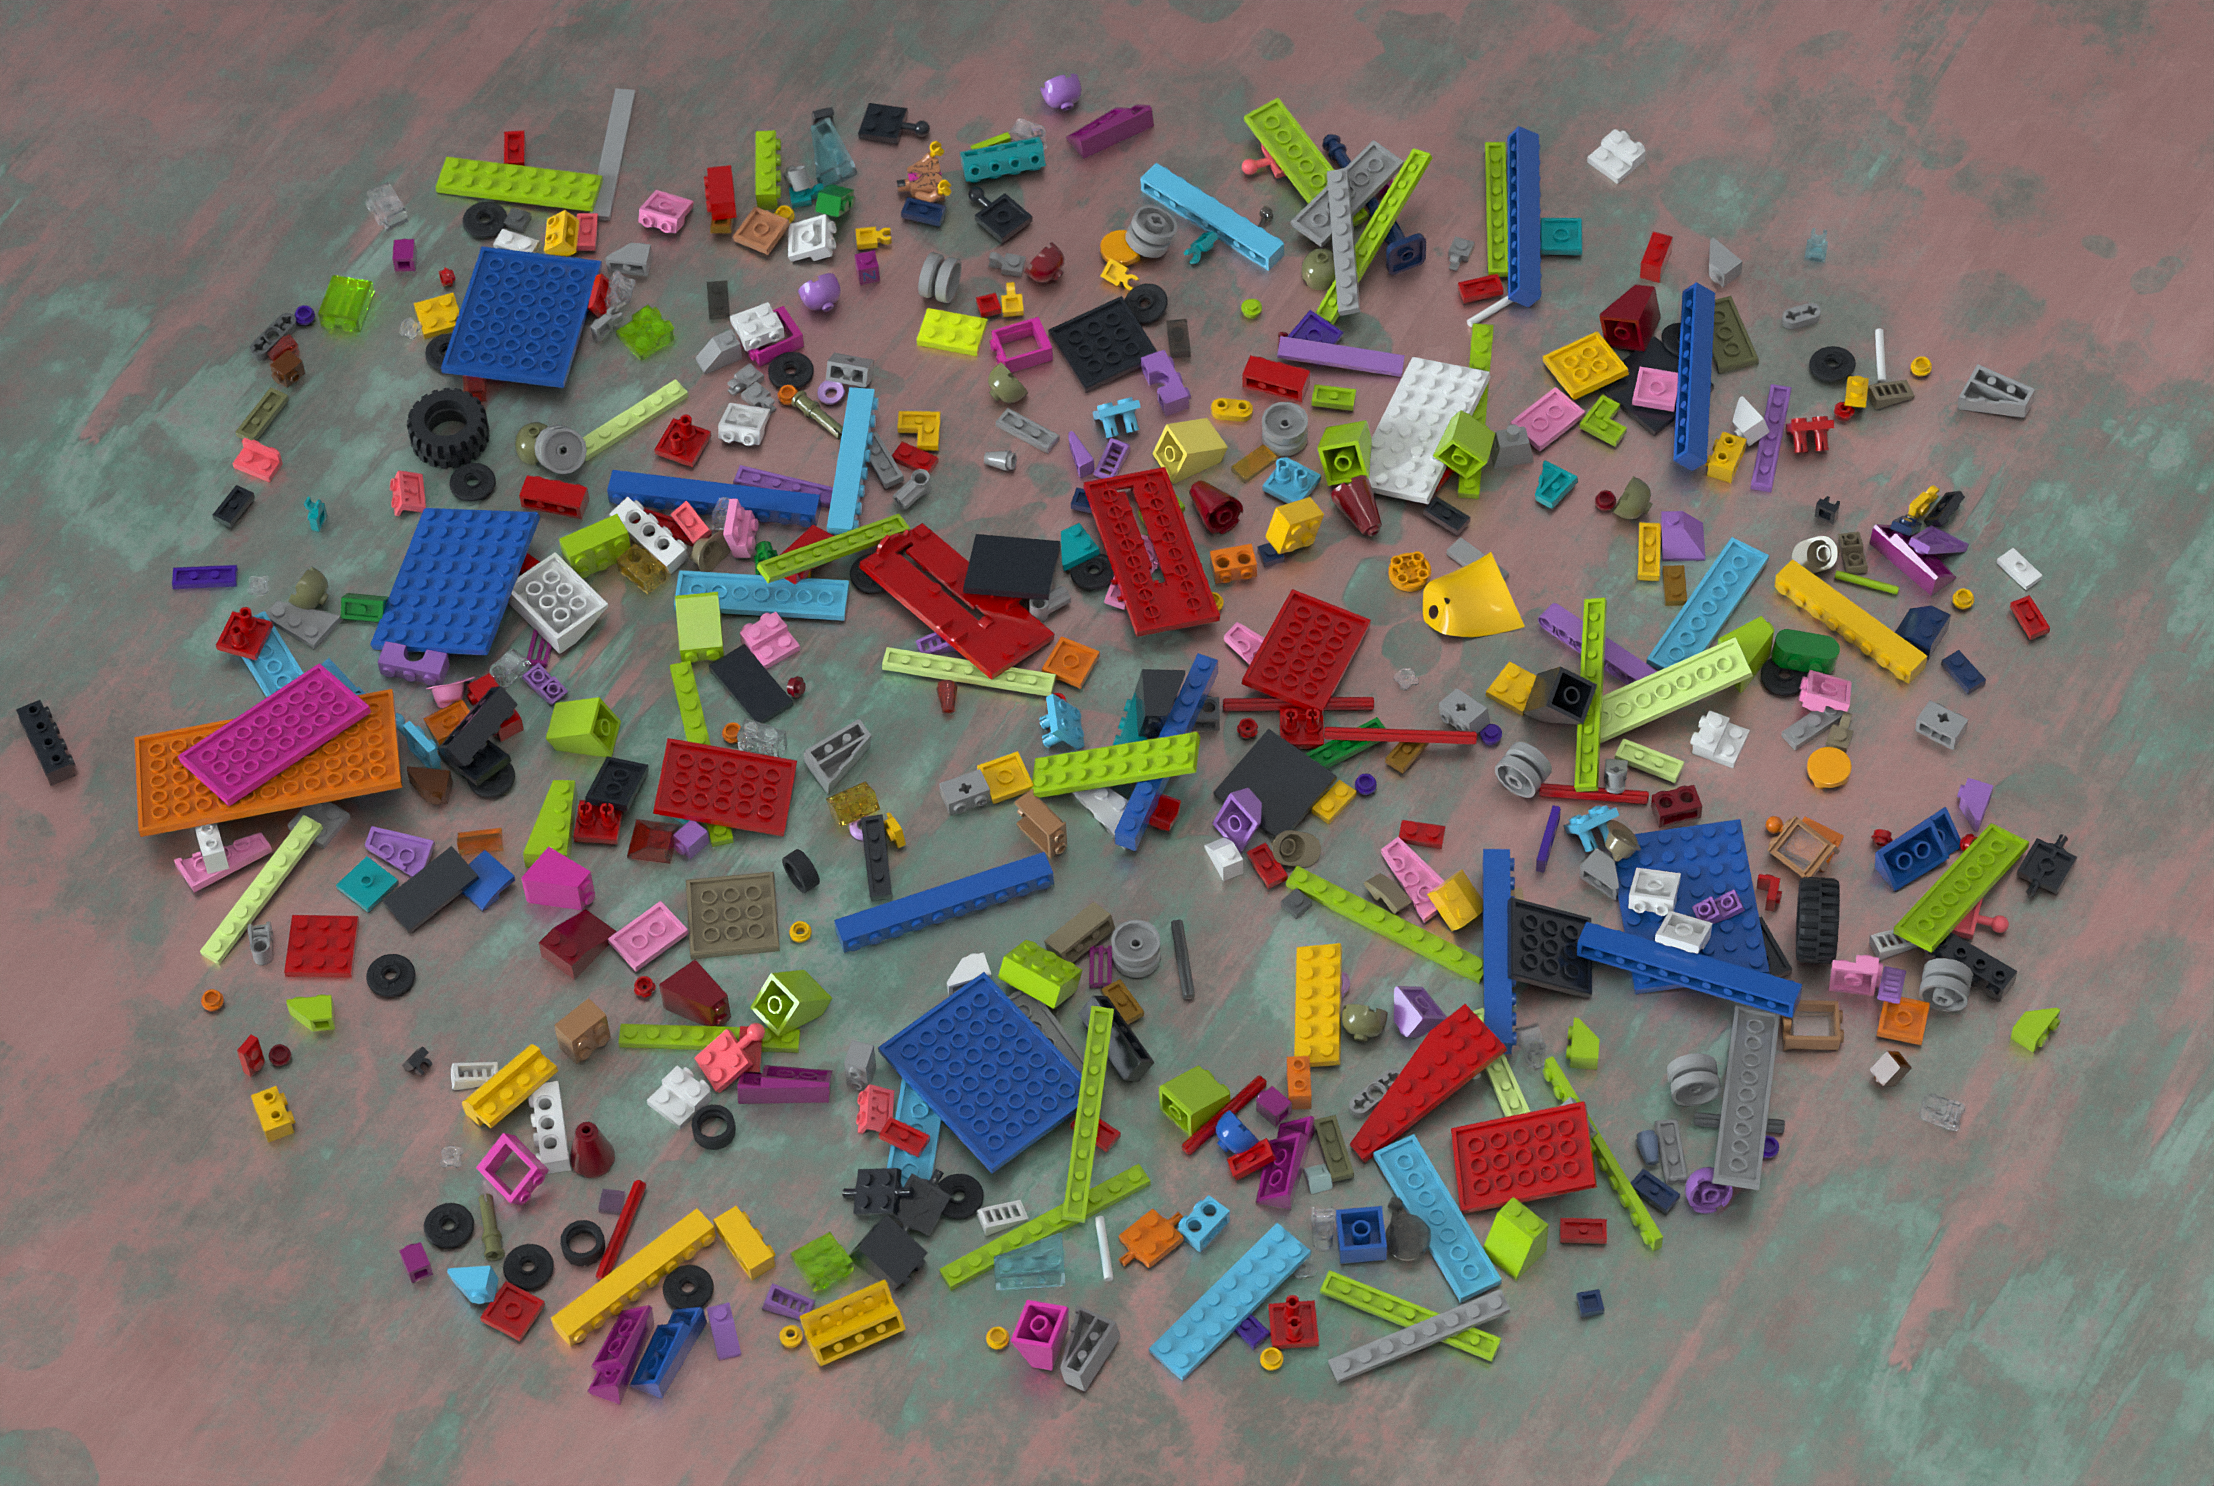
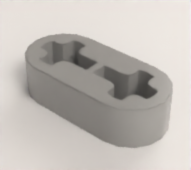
(1801, 316)

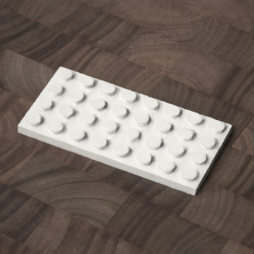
(1415, 423)

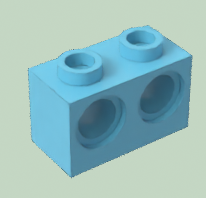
(1208, 1225)

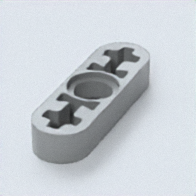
(1379, 1084)

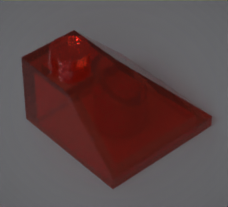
(652, 841)

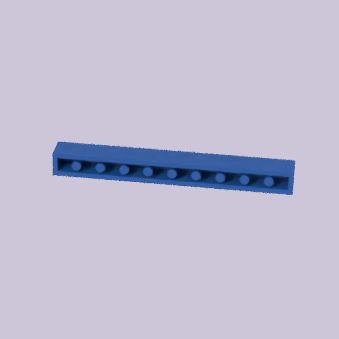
(1523, 217)
(1694, 376)
(672, 492)
(1180, 721)
(944, 902)
(1689, 969)
(1497, 985)

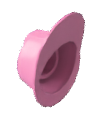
(448, 694)

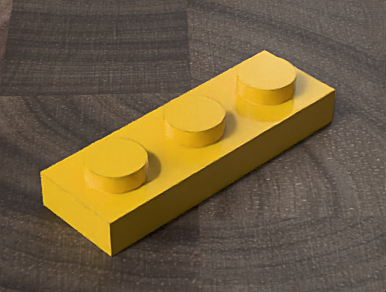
(1649, 551)

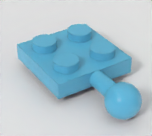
(418, 744)

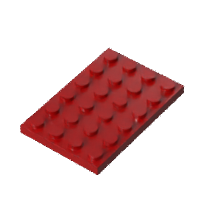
(1306, 652)
(725, 787)
(1523, 1157)

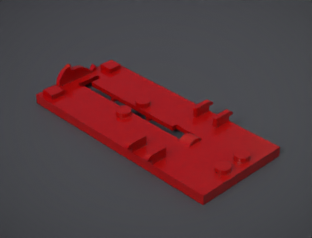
(1152, 606)
(993, 642)

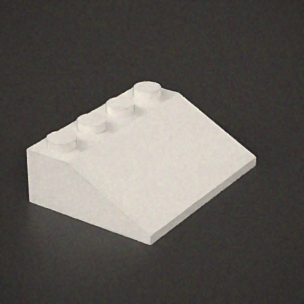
(556, 602)

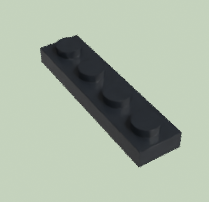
(876, 857)

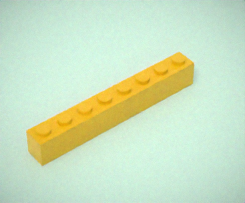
(1850, 621)
(633, 1277)

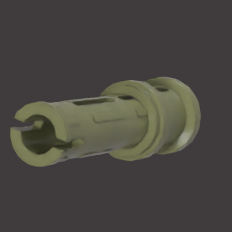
(812, 410)
(491, 1236)

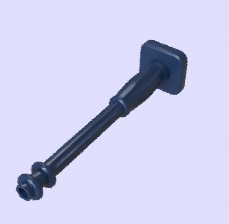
(1402, 251)

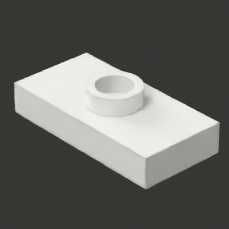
(2019, 569)

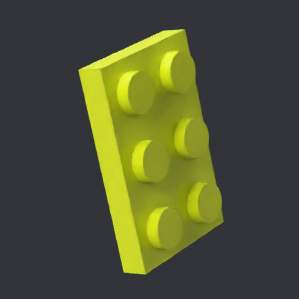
(952, 332)

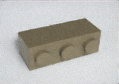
(1080, 933)

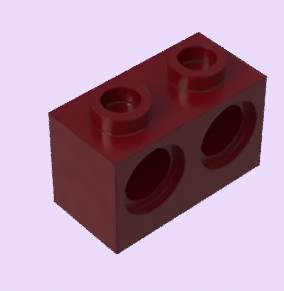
(1678, 810)

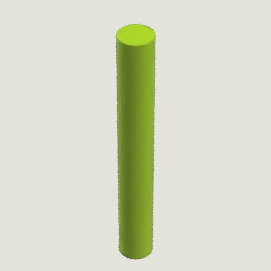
(1867, 582)

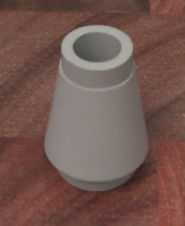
(1001, 459)

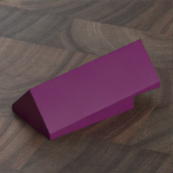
(1111, 129)
(1923, 569)
(785, 1085)
(1282, 1176)
(621, 1353)

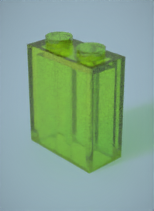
(346, 303)

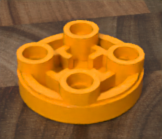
(1116, 248)
(1409, 571)
(1829, 767)

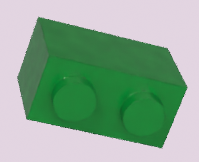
(835, 200)

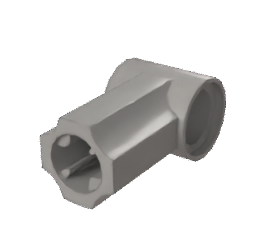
(797, 177)
(913, 489)
(1042, 608)

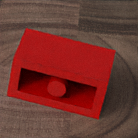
(1656, 257)

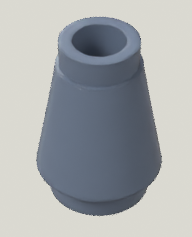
(1648, 1146)

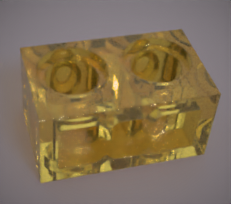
(637, 567)
(853, 804)

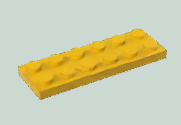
(1319, 1004)

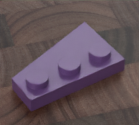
(1936, 541)
(400, 849)

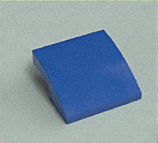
(492, 880)

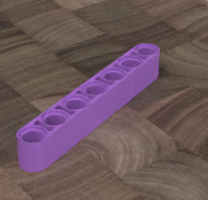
(1617, 660)

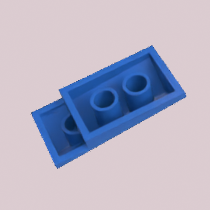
(1918, 850)
(668, 1351)

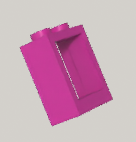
(1018, 331)
(791, 344)
(497, 1156)

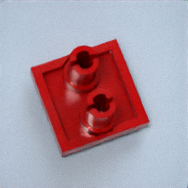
(1800, 427)
(683, 441)
(244, 634)
(1302, 727)
(597, 823)
(1293, 1323)

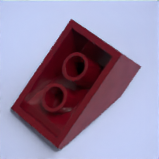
(576, 943)

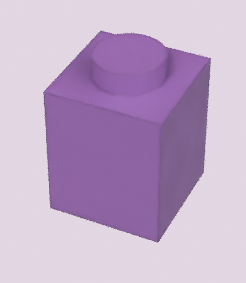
(690, 839)

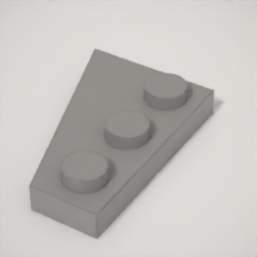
(304, 625)

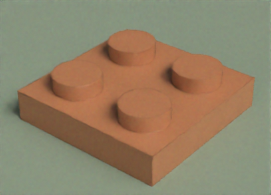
(761, 230)

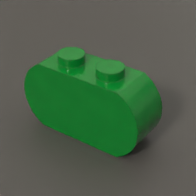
(1805, 651)

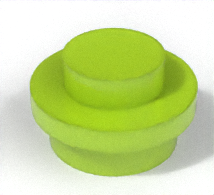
(1251, 308)

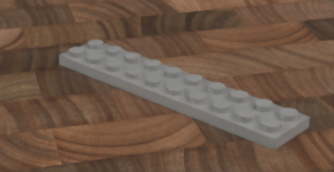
(1746, 1098)

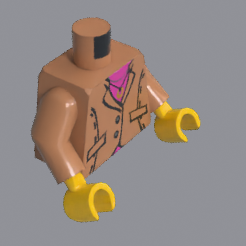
(925, 178)

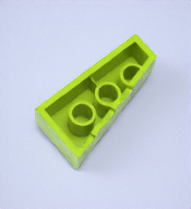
(554, 823)

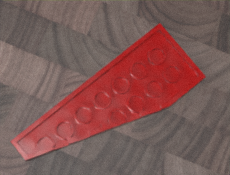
(1438, 1068)

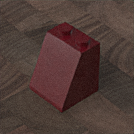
(1631, 319)
(695, 996)

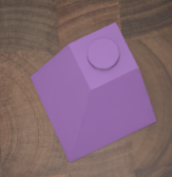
(1681, 537)
(1239, 817)
(1415, 1011)

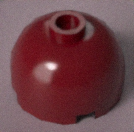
(1047, 265)

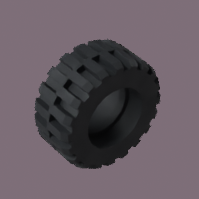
(441, 408)
(1817, 920)

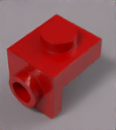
(1165, 813)
(1771, 884)

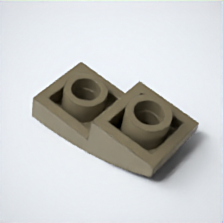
(1852, 552)
(1389, 891)

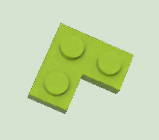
(1600, 422)

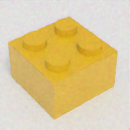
(1294, 525)

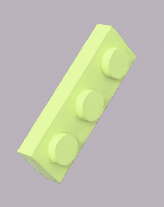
(1650, 760)

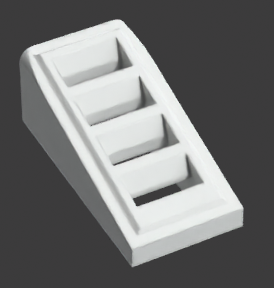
(1888, 951)
(464, 1069)
(999, 1225)

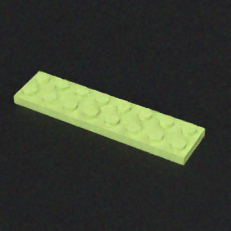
(1673, 688)

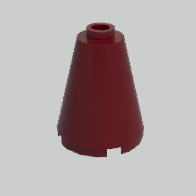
(1358, 504)
(1215, 507)
(591, 1151)

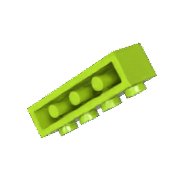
(767, 171)

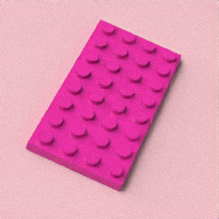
(274, 734)

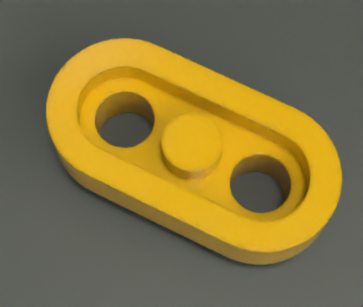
(1231, 409)

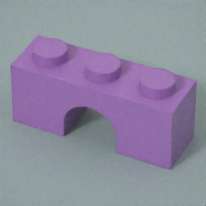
(1160, 369)
(428, 670)

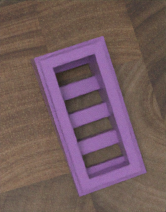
(1113, 444)
(1082, 458)
(942, 648)
(1891, 984)
(783, 1293)

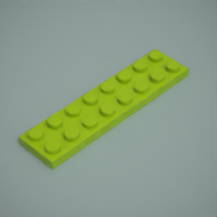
(1293, 150)
(519, 184)
(1116, 765)
(1961, 887)

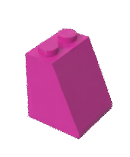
(558, 882)
(1041, 1333)

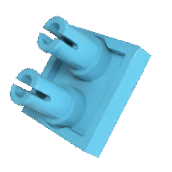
(1126, 408)
(1291, 481)
(1064, 723)
(1583, 824)

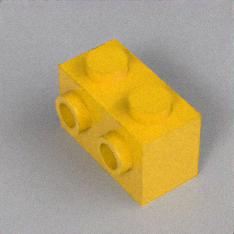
(561, 234)
(1726, 457)
(272, 1113)

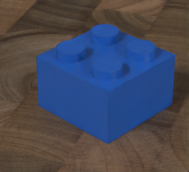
(1361, 1234)

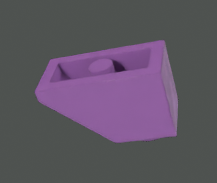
(1974, 801)
(724, 1331)

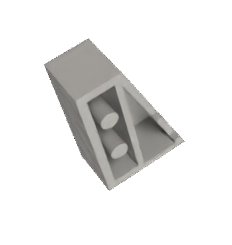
(1995, 394)
(837, 754)
(1088, 1347)

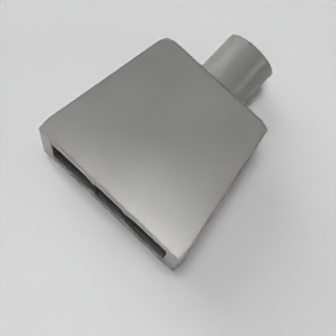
(1511, 447)

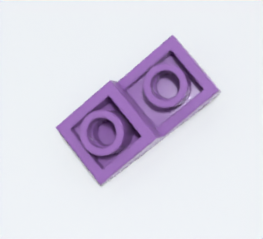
(544, 685)
(1720, 908)

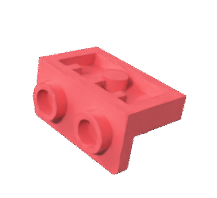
(258, 460)
(407, 492)
(875, 1108)

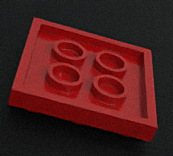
(321, 946)

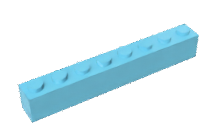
(1212, 216)
(852, 461)

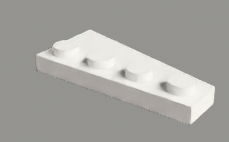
(1105, 806)

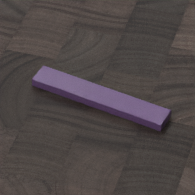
(1340, 356)
(1770, 444)
(758, 478)

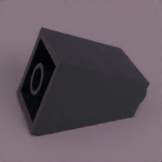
(1155, 697)
(1560, 697)
(888, 1253)

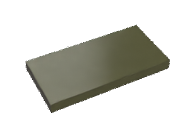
(1731, 342)

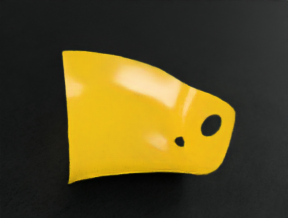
(1477, 604)

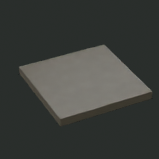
(732, 915)

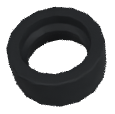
(801, 871)
(709, 1112)
(576, 1228)

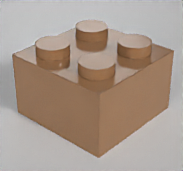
(582, 1031)

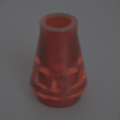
(284, 344)
(947, 695)

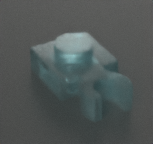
(1816, 247)

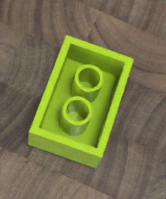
(595, 546)
(1040, 973)

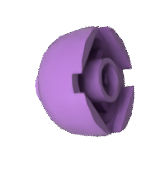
(1062, 91)
(821, 293)
(1704, 1194)

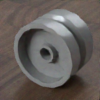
(1151, 231)
(940, 277)
(1285, 428)
(571, 455)
(1523, 769)
(1136, 948)
(1945, 984)
(1693, 1079)

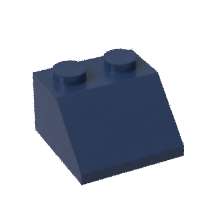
(1924, 628)

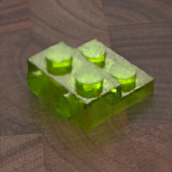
(646, 332)
(822, 1261)

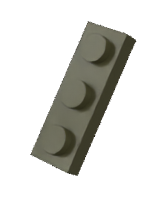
(262, 415)
(1333, 1148)

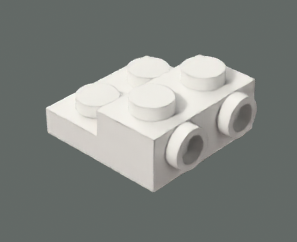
(1617, 156)
(811, 238)
(757, 326)
(743, 424)
(1719, 739)
(1654, 891)
(1684, 932)
(680, 1097)

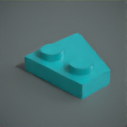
(1554, 484)
(1077, 546)

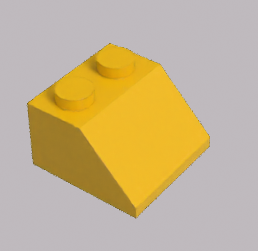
(1457, 900)

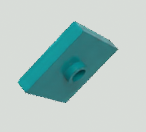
(1561, 236)
(367, 884)

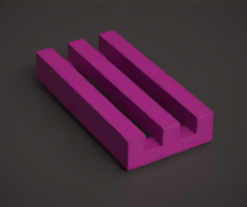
(545, 661)
(1100, 951)

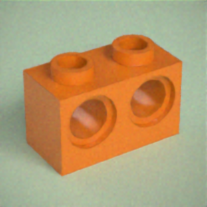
(1232, 560)
(1299, 1082)

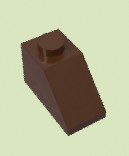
(431, 783)

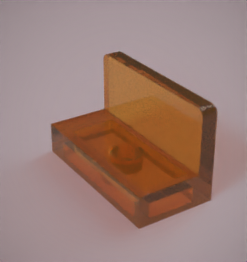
(477, 841)

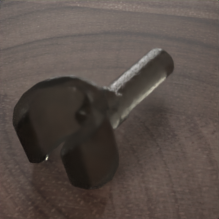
(1266, 214)
(1396, 1205)

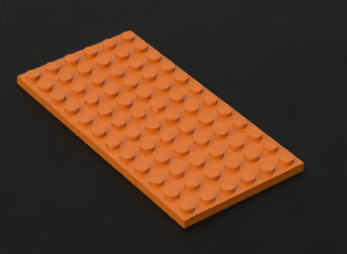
(349, 765)

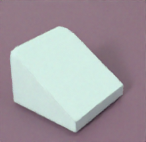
(1318, 1178)

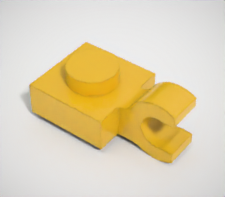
(1012, 303)
(894, 831)

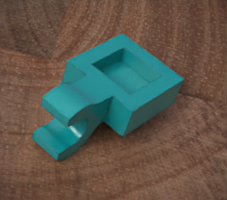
(805, 196)
(1202, 243)
(317, 513)

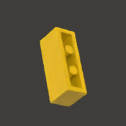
(744, 1242)

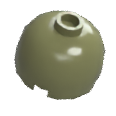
(1319, 269)
(1005, 385)
(526, 440)
(1634, 500)
(310, 590)
(1363, 1022)

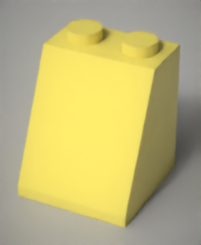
(1189, 448)

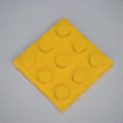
(1585, 365)

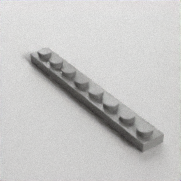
(1343, 241)
(1419, 1336)

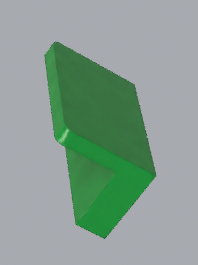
(363, 607)

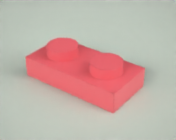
(587, 231)
(691, 522)

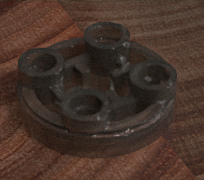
(1408, 1237)

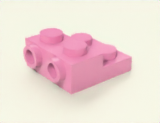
(665, 211)
(740, 530)
(769, 640)
(1824, 690)
(1856, 977)

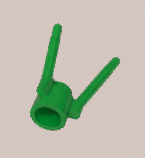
(764, 551)

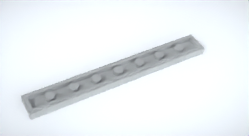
(614, 150)

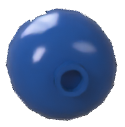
(1234, 1134)

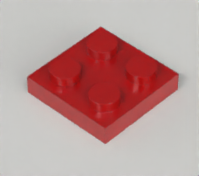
(512, 1311)

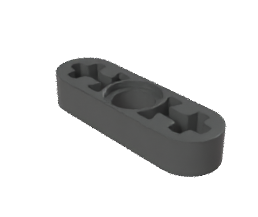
(275, 328)

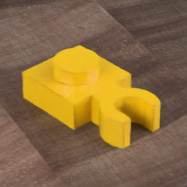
(869, 237)
(1117, 273)
(1921, 504)

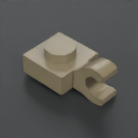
(1840, 735)

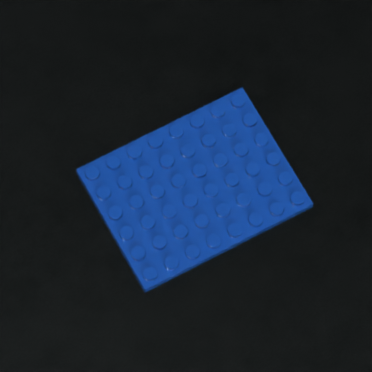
(521, 317)
(456, 580)
(1710, 864)
(986, 1072)

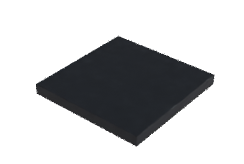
(1102, 344)
(1623, 389)
(1011, 567)
(1281, 779)
(1545, 948)

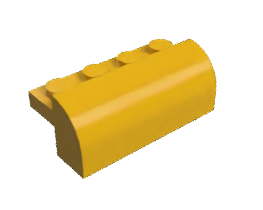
(509, 1087)
(852, 1323)

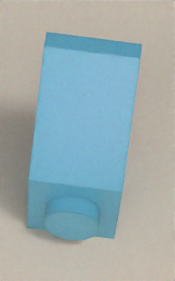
(475, 1283)

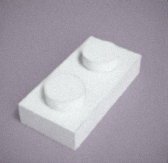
(514, 241)

